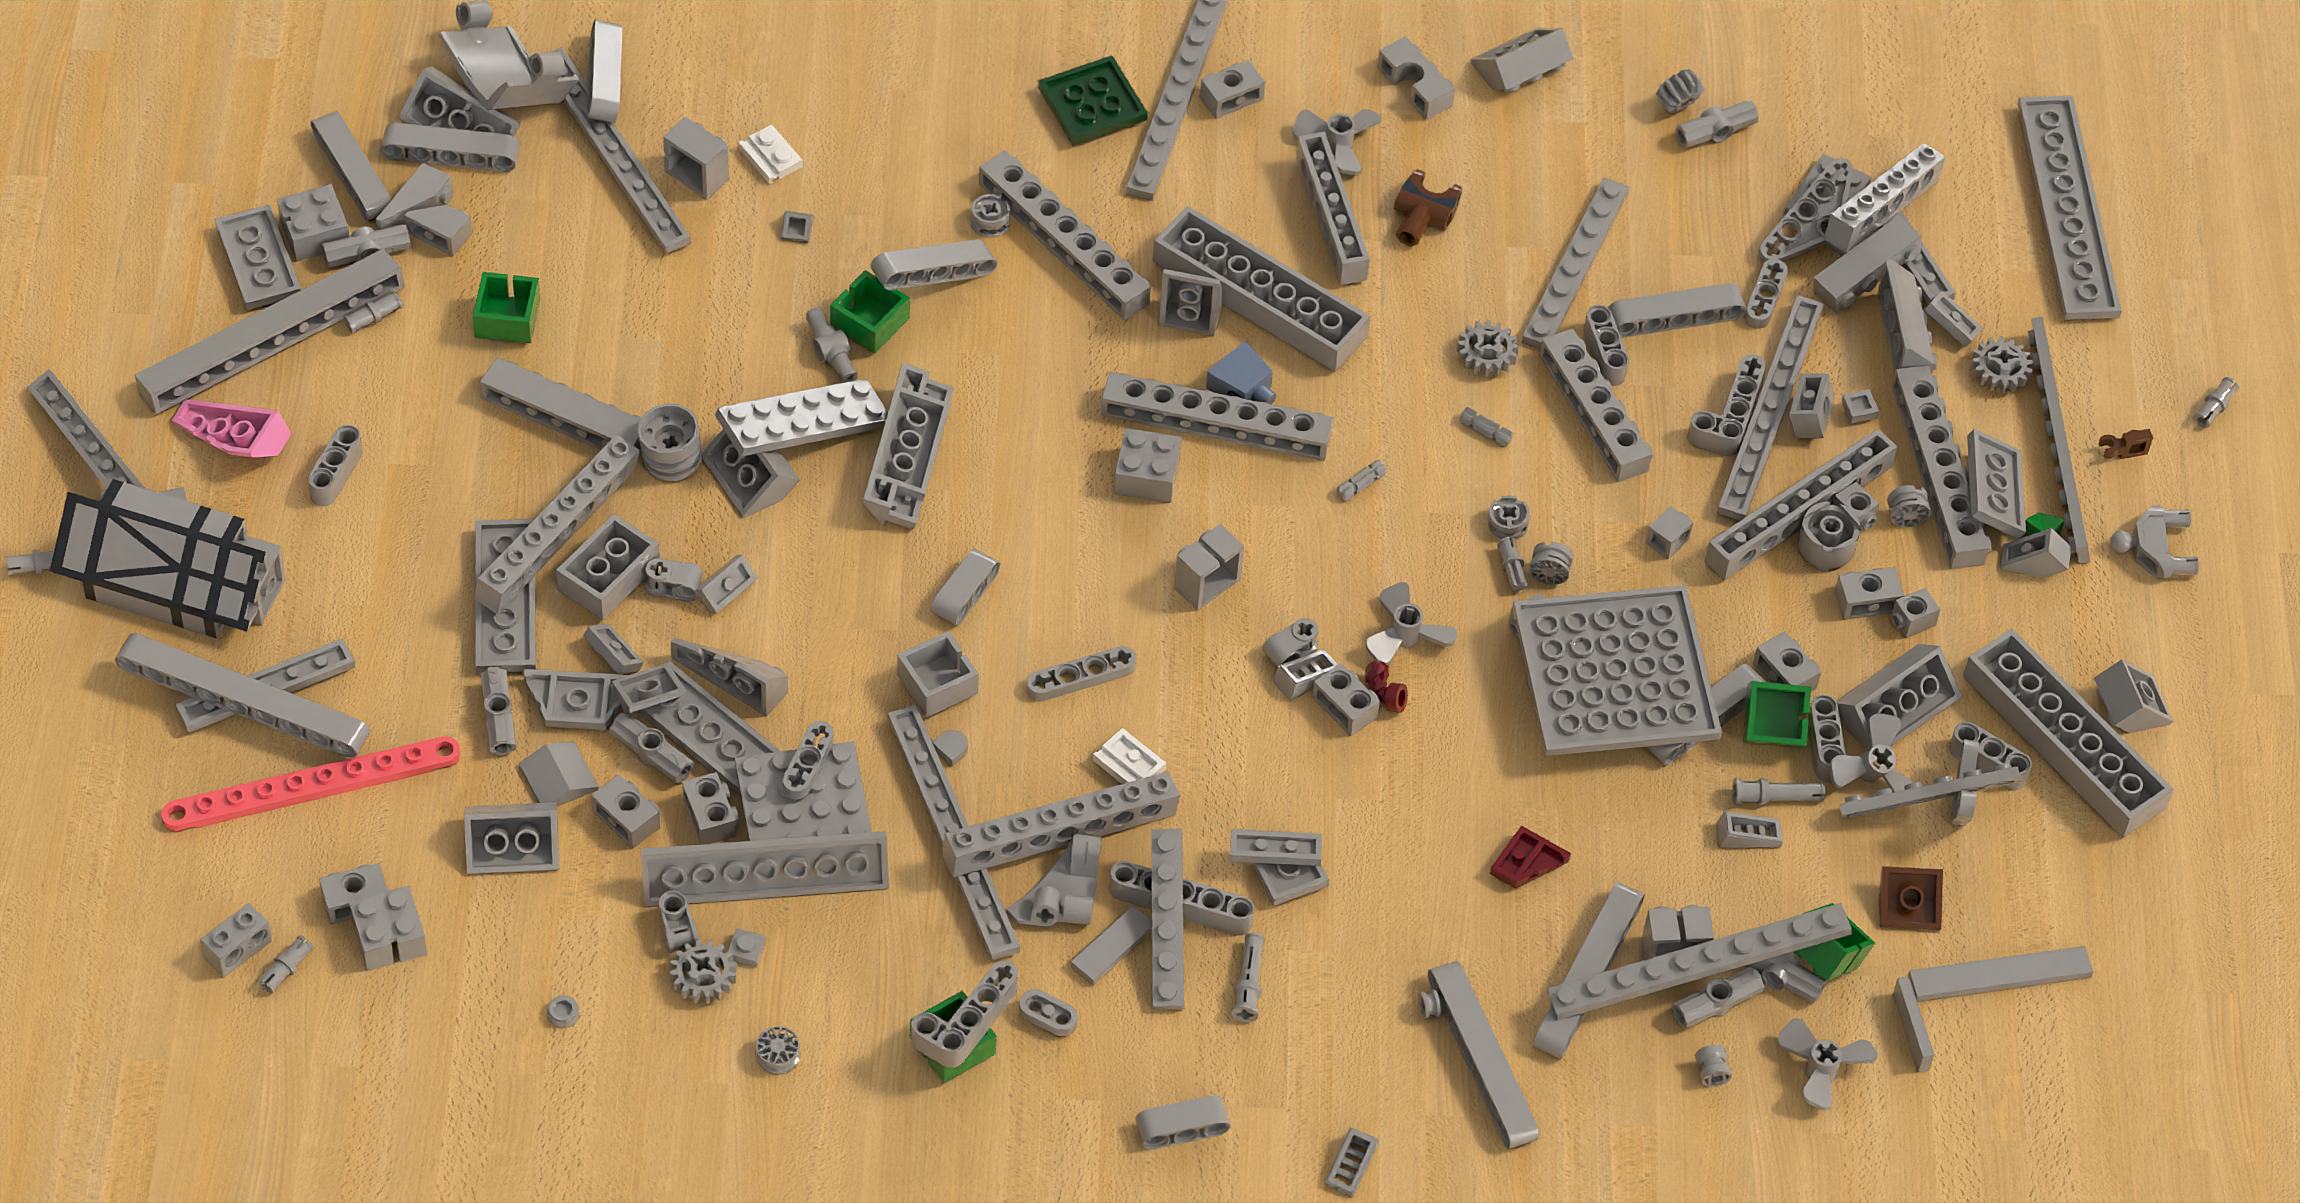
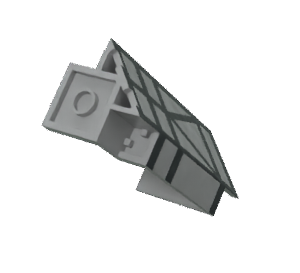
(167, 559)

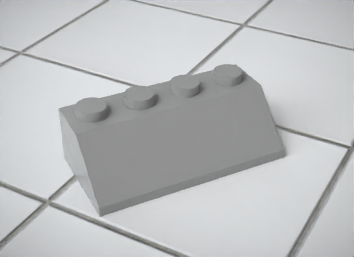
(1904, 319)
(1909, 688)

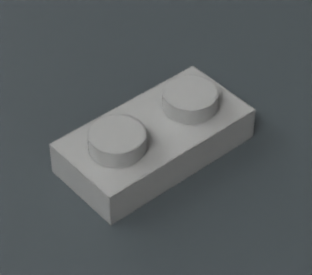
(1953, 318)
(726, 584)
(613, 649)

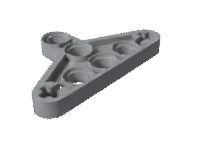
(1808, 229)

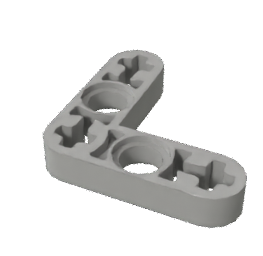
(1964, 802)

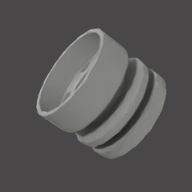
(670, 442)

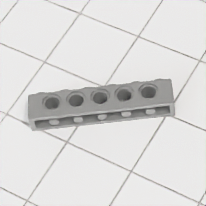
(1884, 198)
(1332, 208)
(1596, 405)

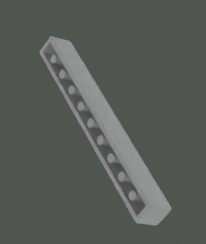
(268, 331)

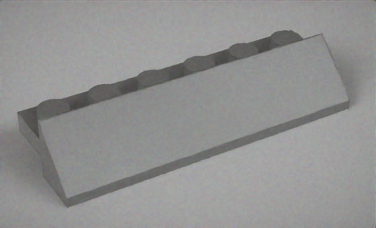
(907, 447)

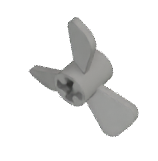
(1339, 133)
(1406, 626)
(1882, 732)
(1800, 1041)

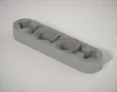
(1083, 677)

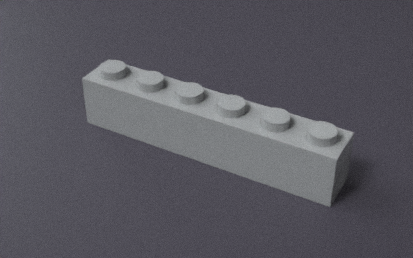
(557, 406)

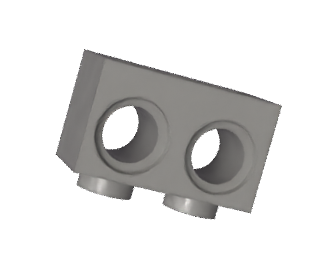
(1341, 702)
(705, 809)
(236, 940)

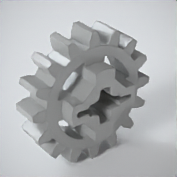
(1487, 348)
(2002, 364)
(703, 972)

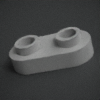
(1050, 1012)

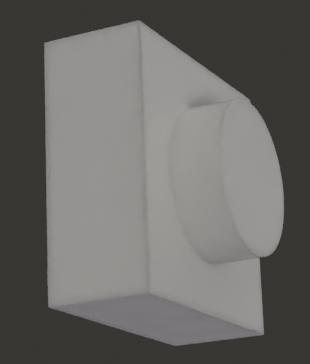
(1860, 406)
(747, 947)

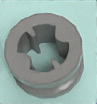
(1429, 1004)

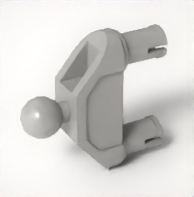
(2151, 543)

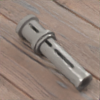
(1763, 791)
(1248, 989)

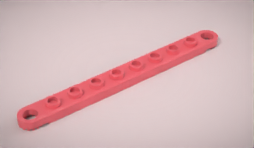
(310, 784)

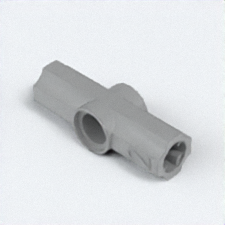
(1716, 124)
(365, 242)
(495, 698)
(640, 737)
(1787, 973)
(1732, 990)

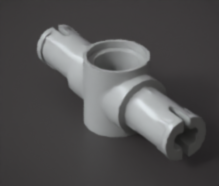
(831, 345)

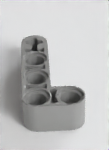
(1726, 432)
(971, 1012)

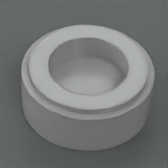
(563, 1011)

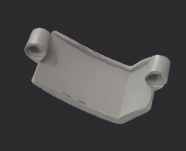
(499, 66)

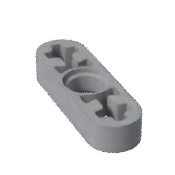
(1764, 283)
(810, 772)

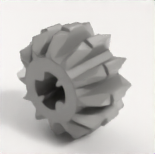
(1680, 91)

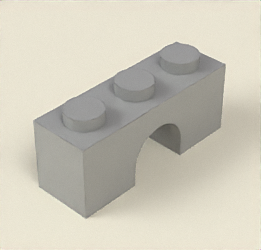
(1405, 62)

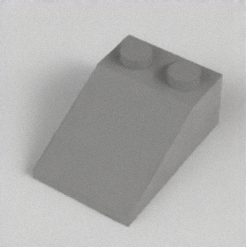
(1190, 302)

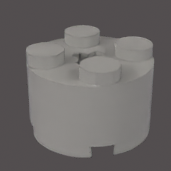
(1829, 535)

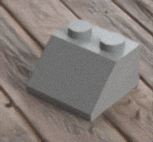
(2132, 698)

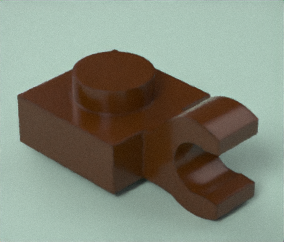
(2130, 445)

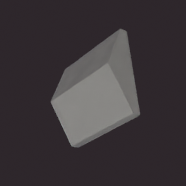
(648, 688)
(558, 773)

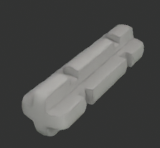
(1486, 426)
(1361, 480)

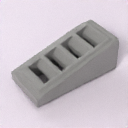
(1292, 684)
(1730, 834)
(1360, 1139)

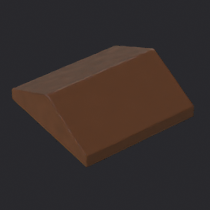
(1911, 898)

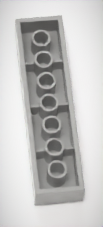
(1264, 289)
(2068, 733)

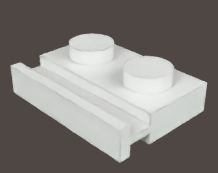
(770, 154)
(1128, 758)

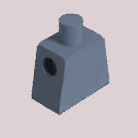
(1242, 375)

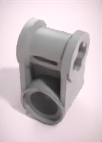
(674, 581)
(1292, 642)
(677, 926)

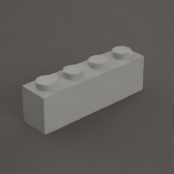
(1864, 264)

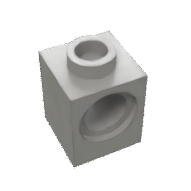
(1860, 502)
(1669, 532)
(1923, 610)

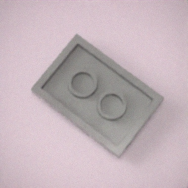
(1858, 183)

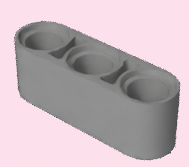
(1606, 344)
(335, 465)
(965, 587)
(1821, 727)
(1993, 746)
(1182, 1122)

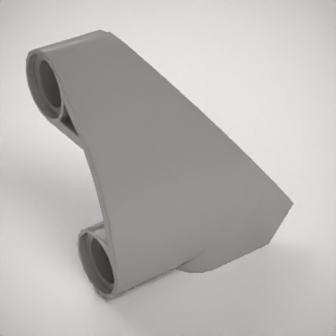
(1066, 890)

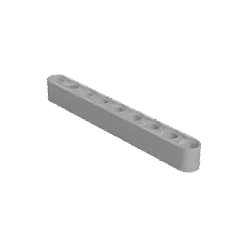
(242, 695)

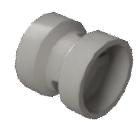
(1712, 1062)

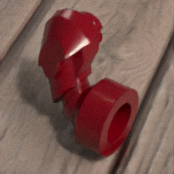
(1392, 696)

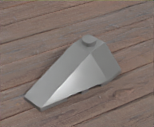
(449, 104)
(738, 675)

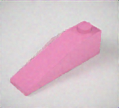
(234, 428)

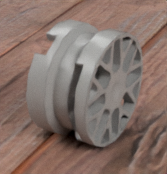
(990, 213)
(1908, 504)
(1505, 525)
(1551, 561)
(778, 1051)

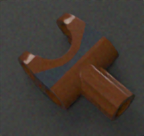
(1424, 208)

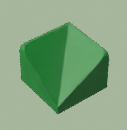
(2041, 522)

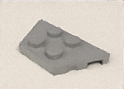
(574, 698)

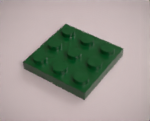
(1092, 100)

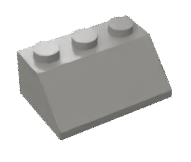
(1523, 58)
(752, 479)
(511, 837)

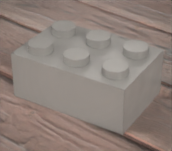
(607, 566)

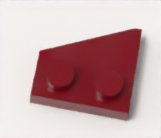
(1527, 858)

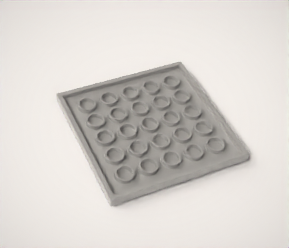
(1616, 670)

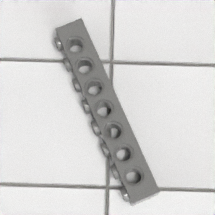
(1065, 235)
(1217, 416)
(1940, 466)
(1786, 512)
(556, 524)
(1055, 824)

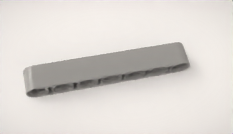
(1593, 958)
(1483, 1055)

